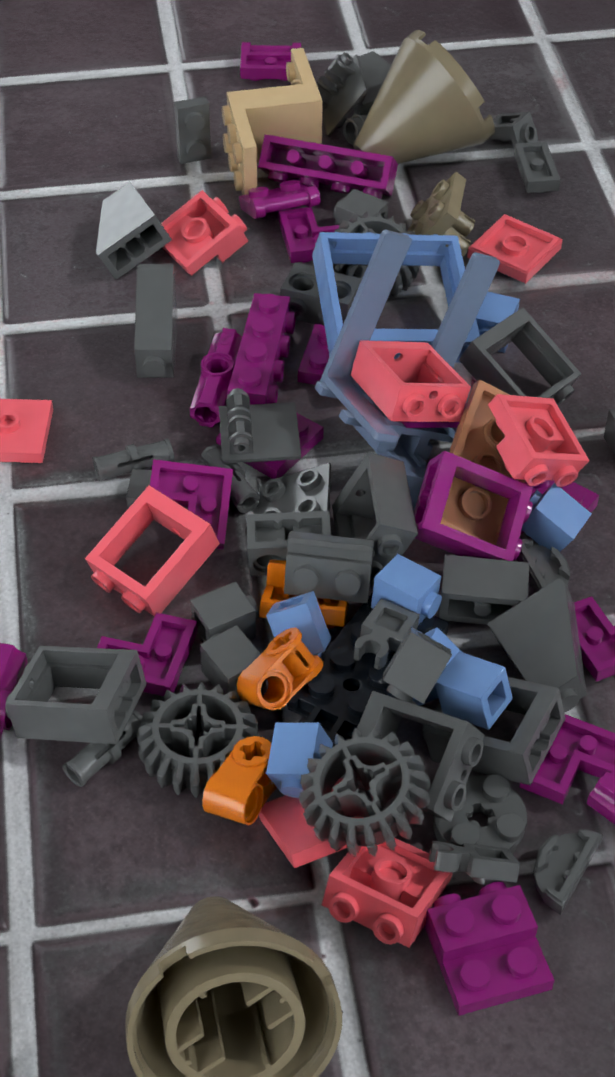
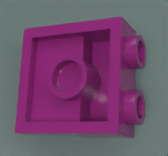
(488, 947)

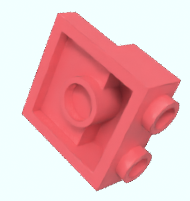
(202, 232)
(537, 440)
(386, 891)

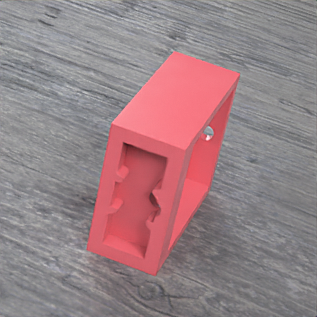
(413, 386)
(174, 574)

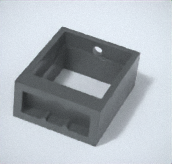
(535, 346)
(384, 497)
(112, 671)
(529, 746)
(461, 753)

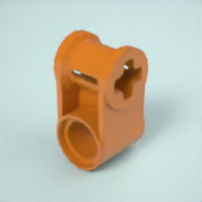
(285, 665)
(241, 782)

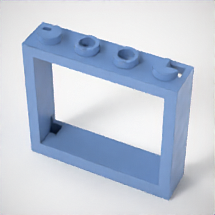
(358, 249)

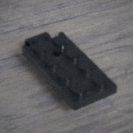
(326, 699)

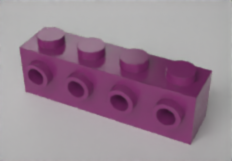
(327, 165)
(263, 347)

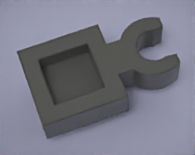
(384, 631)
(480, 862)

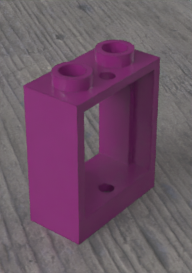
(433, 500)

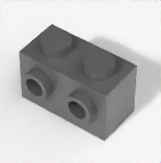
(485, 587)

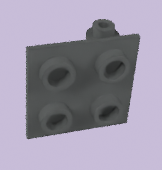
(341, 90)
(258, 430)
(297, 492)

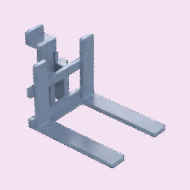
(385, 436)

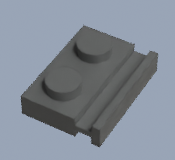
(329, 566)

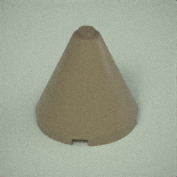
(424, 106)
(232, 1001)

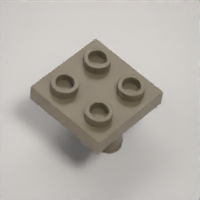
(442, 212)

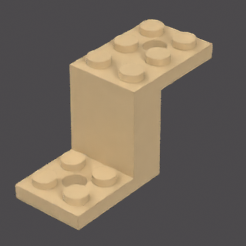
(275, 111)

